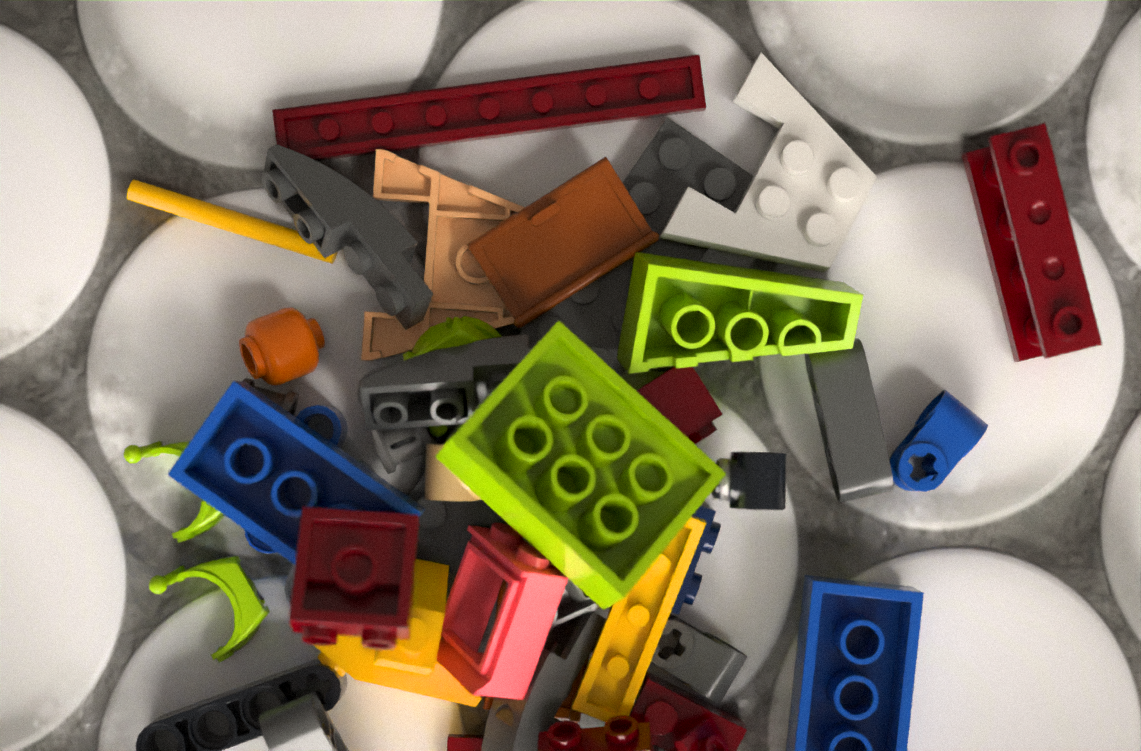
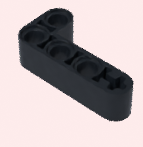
(240, 708)

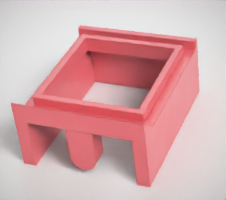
(521, 622)

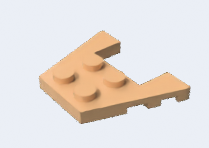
(451, 271)

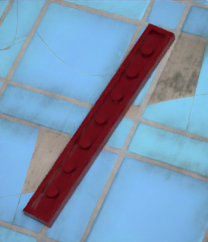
(493, 109)

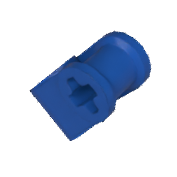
(942, 437)

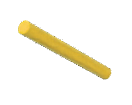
(223, 218)

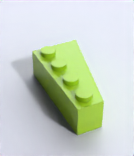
(716, 312)

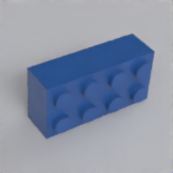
(267, 465)
(854, 666)

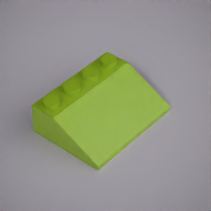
(581, 466)

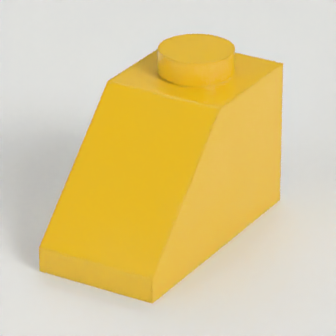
(428, 614)

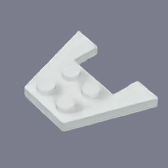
(799, 195)

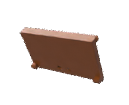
(572, 241)

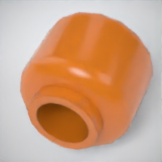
(281, 346)

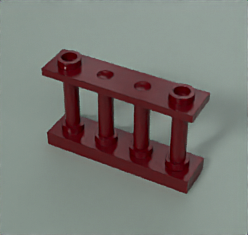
(1031, 245)

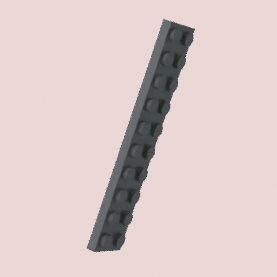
(597, 311)

